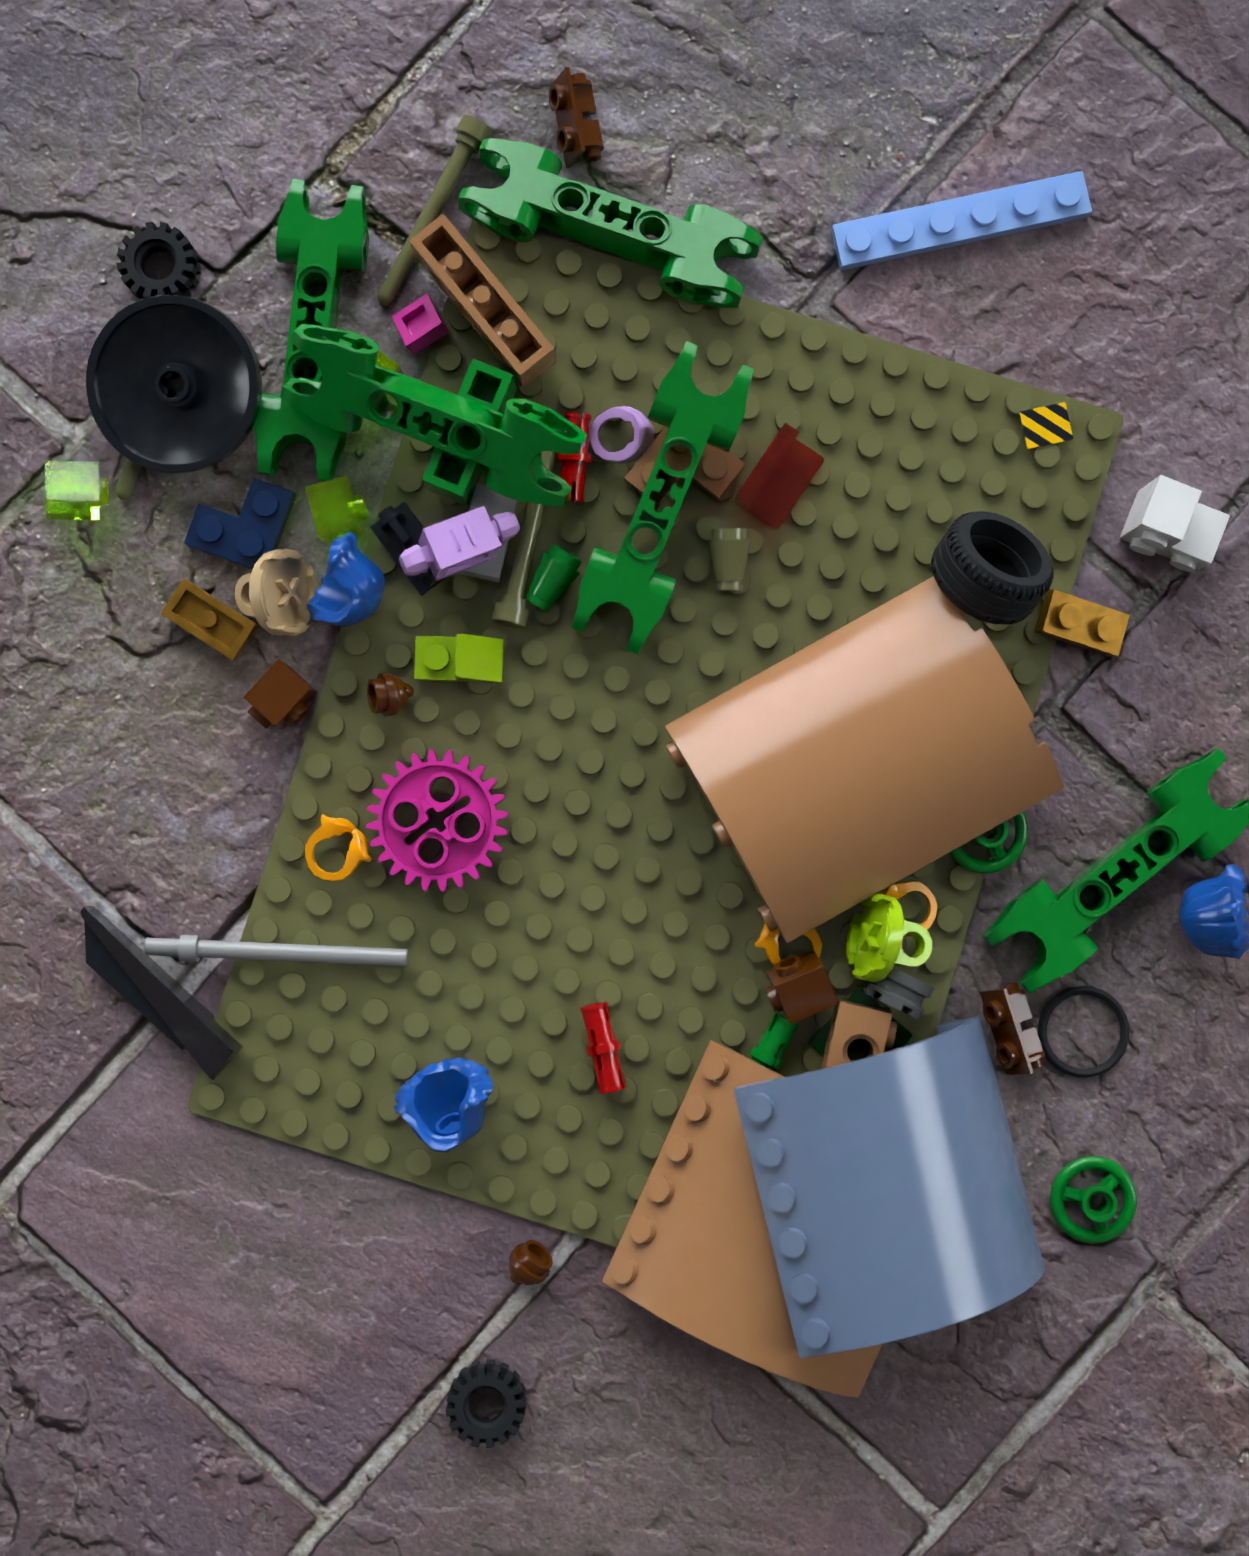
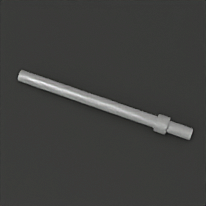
(192, 948)

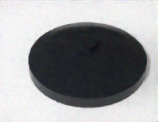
(173, 384)

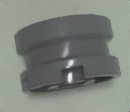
(901, 992)

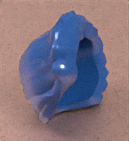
(349, 588)
(1215, 914)
(445, 1102)

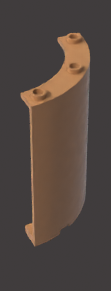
(864, 757)

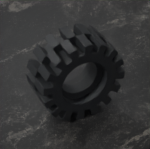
(156, 239)
(480, 1429)

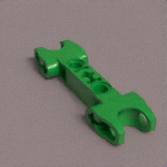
(537, 195)
(321, 254)
(358, 388)
(692, 423)
(1060, 920)

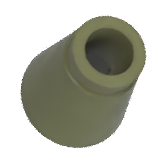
(729, 557)

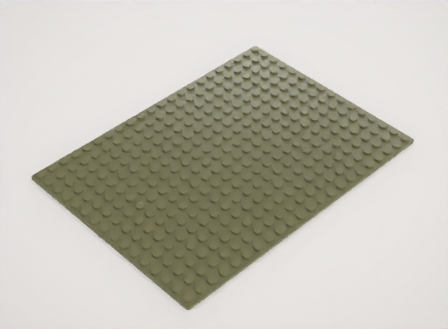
(609, 846)

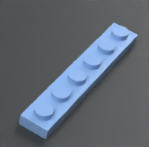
(961, 220)

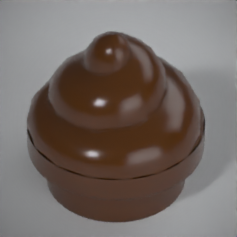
(387, 694)
(529, 1263)

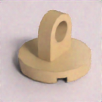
(278, 592)

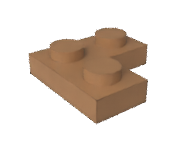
(713, 474)

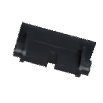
(398, 531)

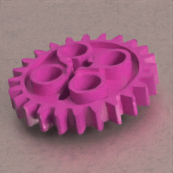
(415, 787)

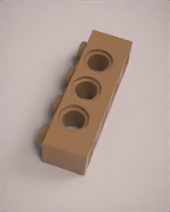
(483, 300)
(854, 1022)

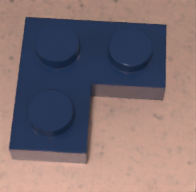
(249, 535)

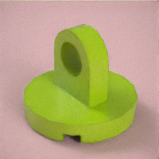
(877, 938)

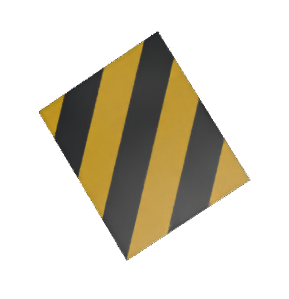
(1046, 425)

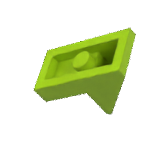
(459, 658)

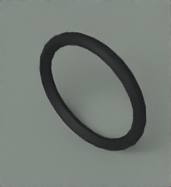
(1124, 1031)

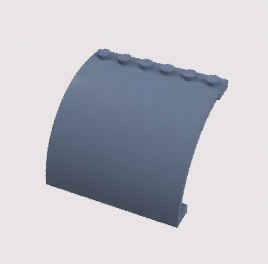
(891, 1192)

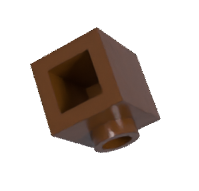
(279, 697)
(800, 987)

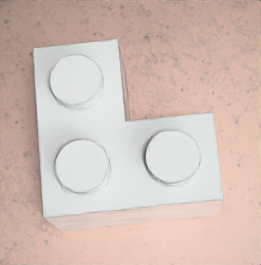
(1174, 524)

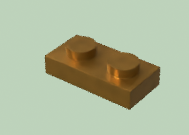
(209, 619)
(1082, 623)

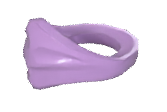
(642, 435)

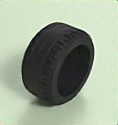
(992, 567)

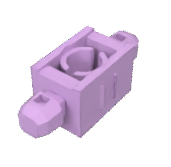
(459, 543)

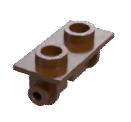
(571, 99)
(1016, 1048)

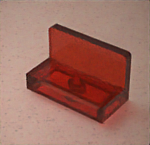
(779, 478)

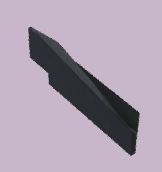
(156, 994)

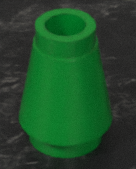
(553, 576)

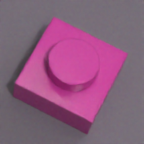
(420, 324)

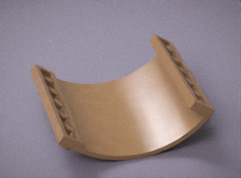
(703, 1245)

